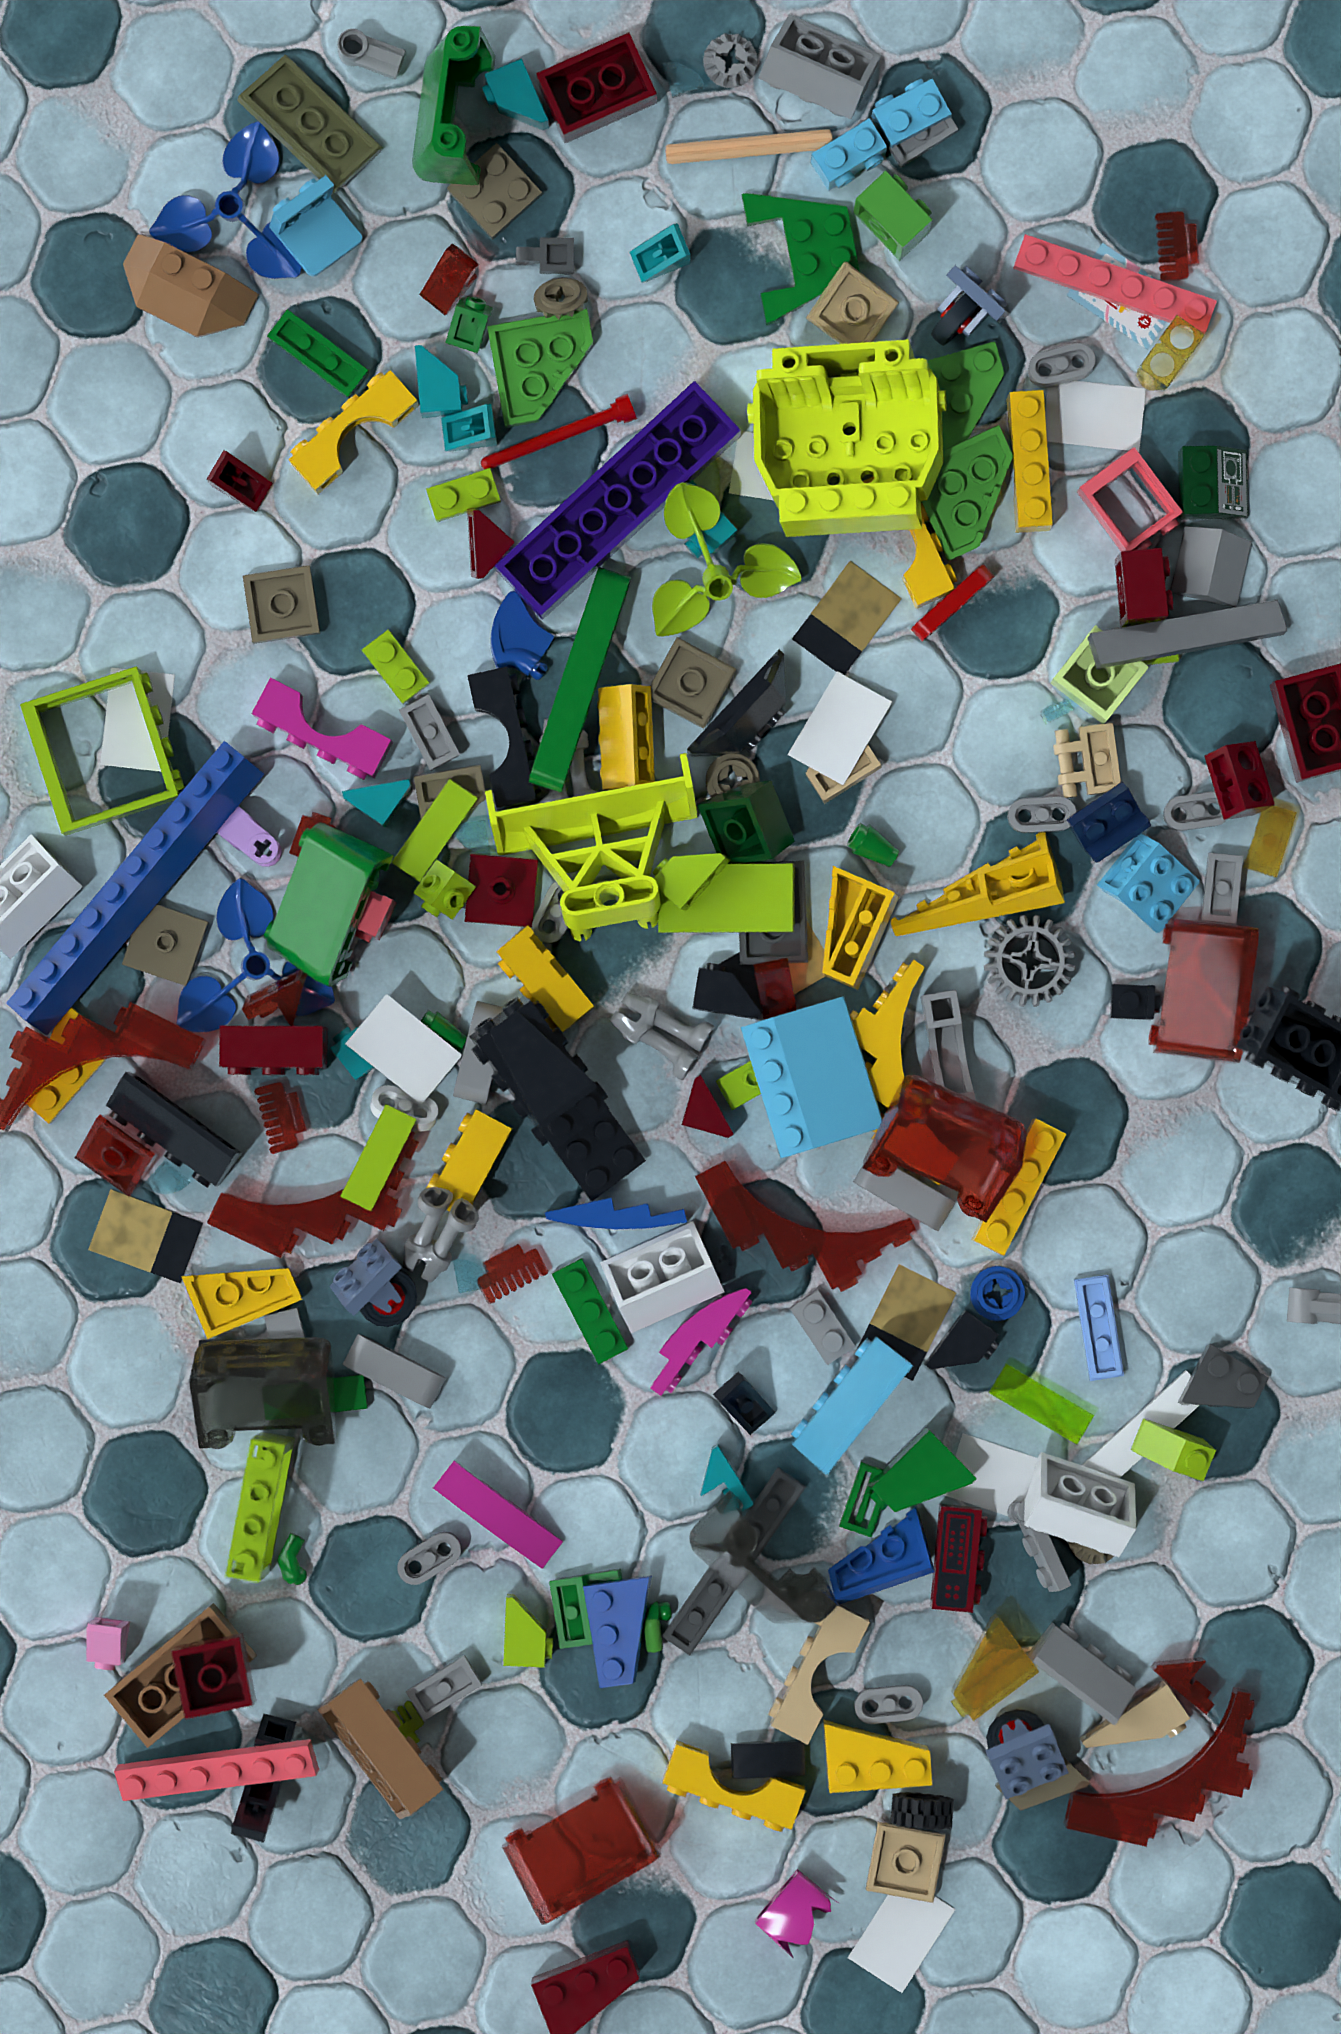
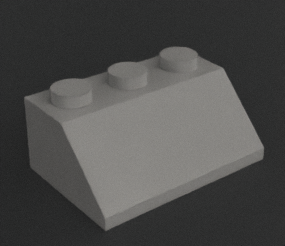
(819, 66)
(1083, 1671)

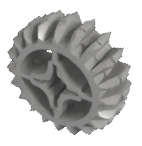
(1057, 965)

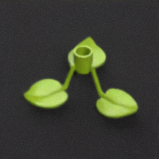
(765, 571)

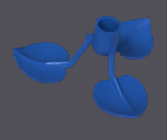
(184, 219)
(241, 914)

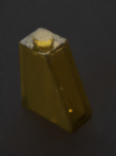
(991, 1671)

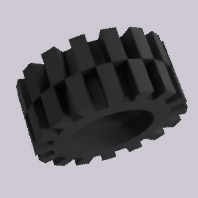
(922, 1810)

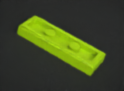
(434, 829)
(378, 1157)

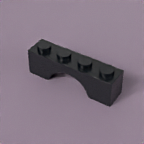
(494, 695)

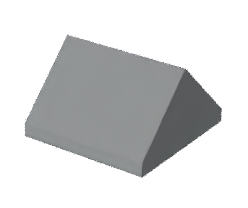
(1210, 565)

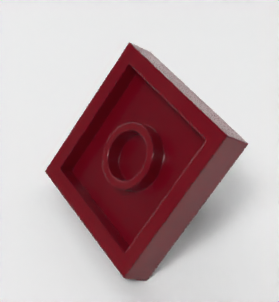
(502, 890)

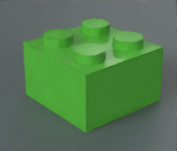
(893, 214)

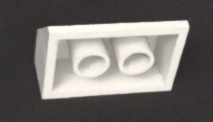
(31, 893)
(661, 1277)
(1080, 1505)

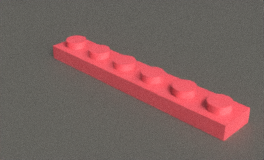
(1113, 283)
(216, 1770)

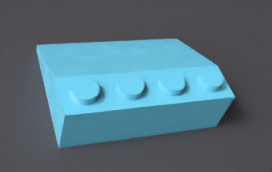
(812, 1077)
(850, 1404)

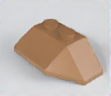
(185, 289)

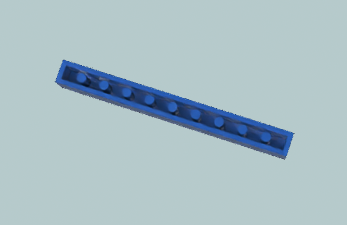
(135, 888)

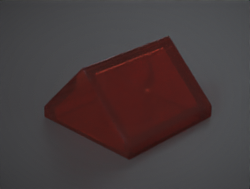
(116, 1154)

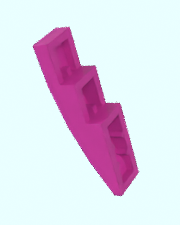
(498, 1514)

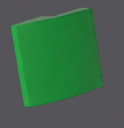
(571, 1607)

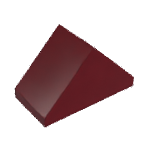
(239, 481)
(486, 543)
(703, 1112)

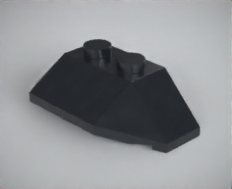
(747, 713)

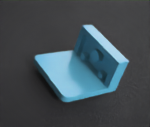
(314, 227)

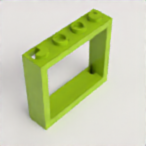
(47, 762)
(260, 1507)

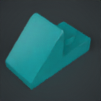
(720, 1472)

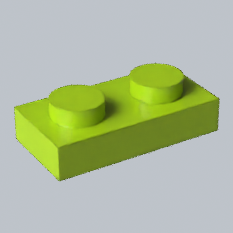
(463, 493)
(395, 667)

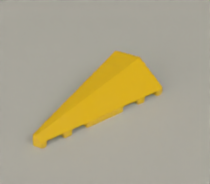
(1011, 886)

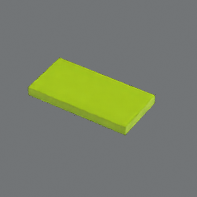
(737, 901)

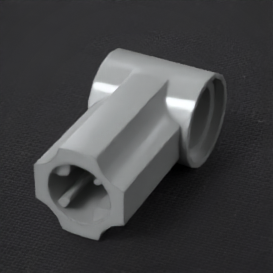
(374, 54)
(1313, 1306)

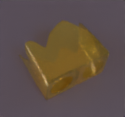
(1147, 377)

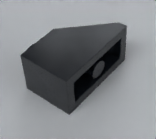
(722, 993)
(963, 1343)

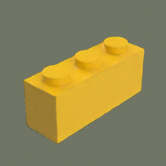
(625, 736)
(472, 1156)

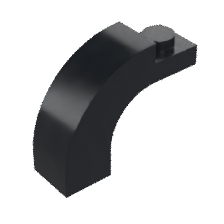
(260, 1799)

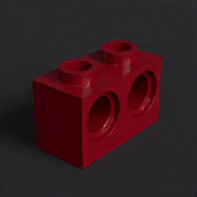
(1239, 780)

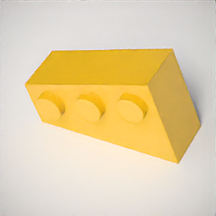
(855, 926)
(544, 979)
(873, 1761)

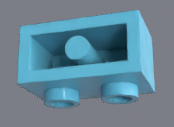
(848, 155)

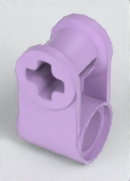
(246, 835)

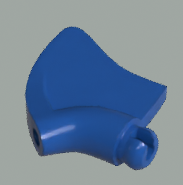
(517, 638)

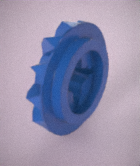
(1010, 1302)

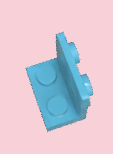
(1149, 882)

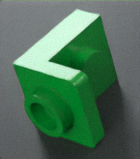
(469, 323)

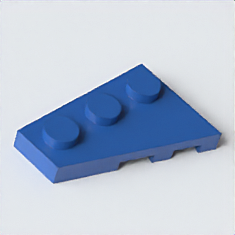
(887, 1561)
(616, 1626)

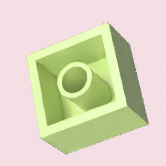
(1096, 689)

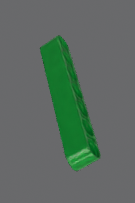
(579, 679)

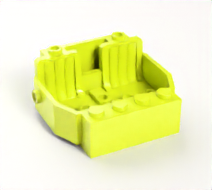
(802, 441)

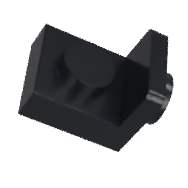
(1134, 1002)

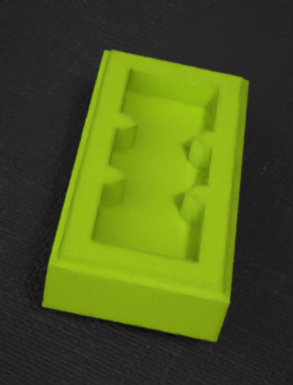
(739, 1085)

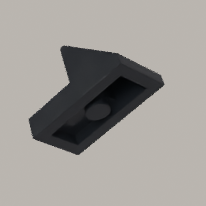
(744, 1403)

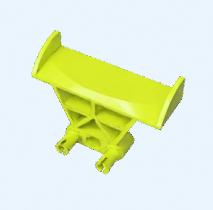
(592, 817)

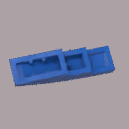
(603, 1215)

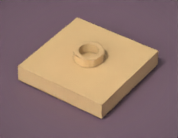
(852, 307)
(905, 1862)

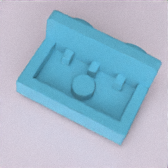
(910, 112)

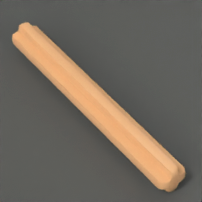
(747, 146)

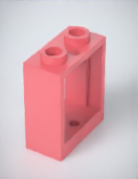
(1130, 460)

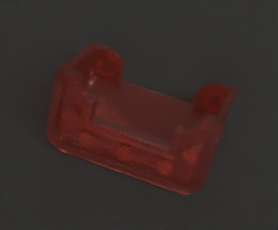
(1205, 990)
(949, 1143)
(582, 1851)

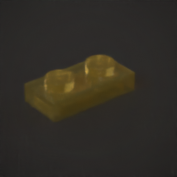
(1269, 841)

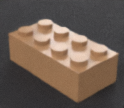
(150, 1693)
(381, 1748)

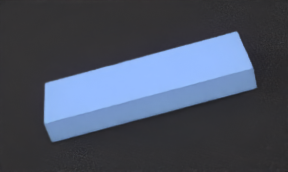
(1098, 1327)

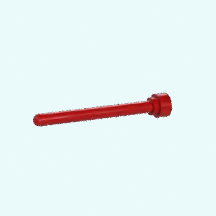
(620, 411)

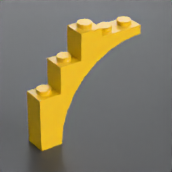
(881, 1034)

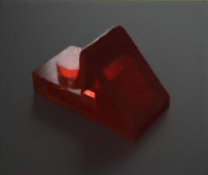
(449, 279)
(774, 988)
(283, 994)
(1178, 1675)

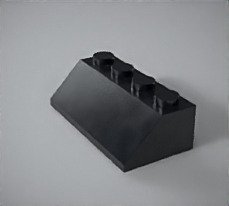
(173, 1129)

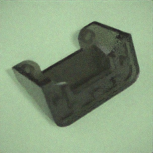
(263, 1388)
(725, 1545)

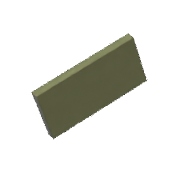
(309, 123)

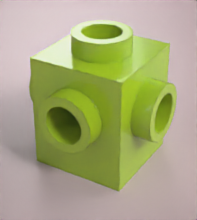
(443, 891)

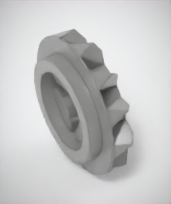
(738, 73)

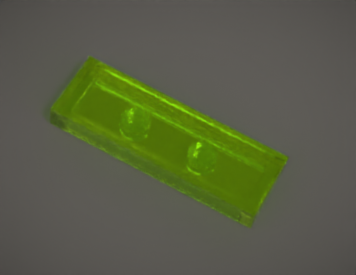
(1041, 1403)

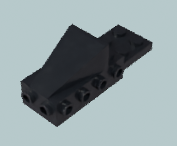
(1296, 1043)
(556, 1095)

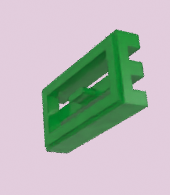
(863, 1467)

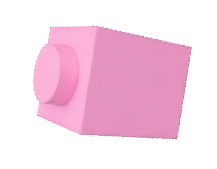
(106, 1642)

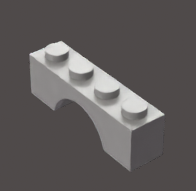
(946, 1042)

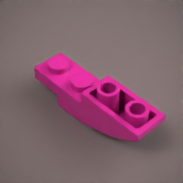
(706, 1325)

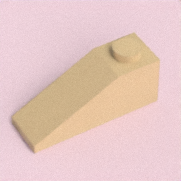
(1145, 1718)

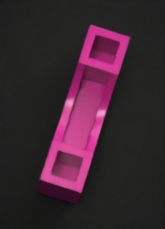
(283, 710)

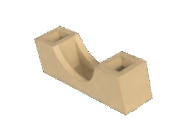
(797, 1711)

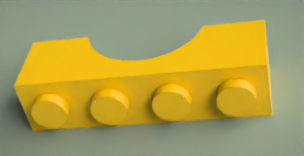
(383, 402)
(1030, 461)
(927, 576)
(1040, 1150)
(774, 1801)

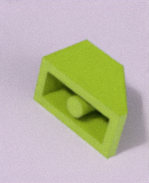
(687, 876)
(1174, 1449)
(524, 1637)

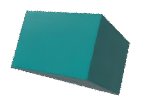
(661, 254)
(469, 429)
(380, 800)

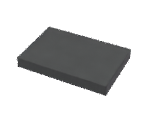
(771, 946)

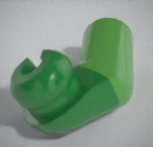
(652, 1625)

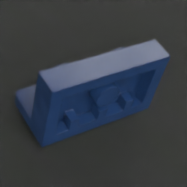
(1108, 823)

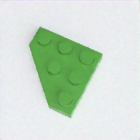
(535, 362)
(969, 384)
(967, 490)

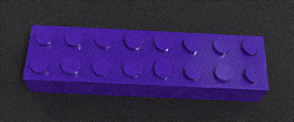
(617, 500)

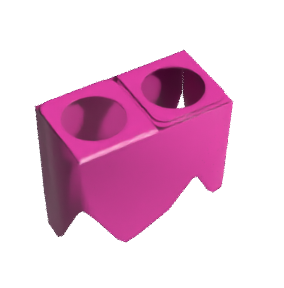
(790, 1914)

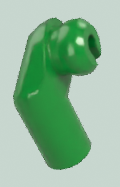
(288, 1561)

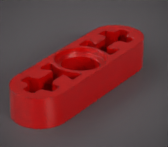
(952, 602)

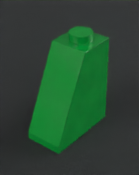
(919, 1474)

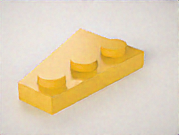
(56, 1095)
(239, 1297)

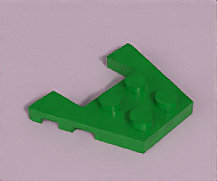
(817, 245)

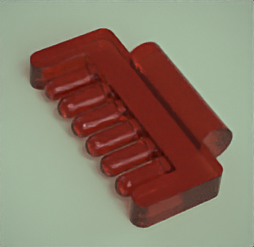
(1184, 243)
(288, 1113)
(504, 1265)

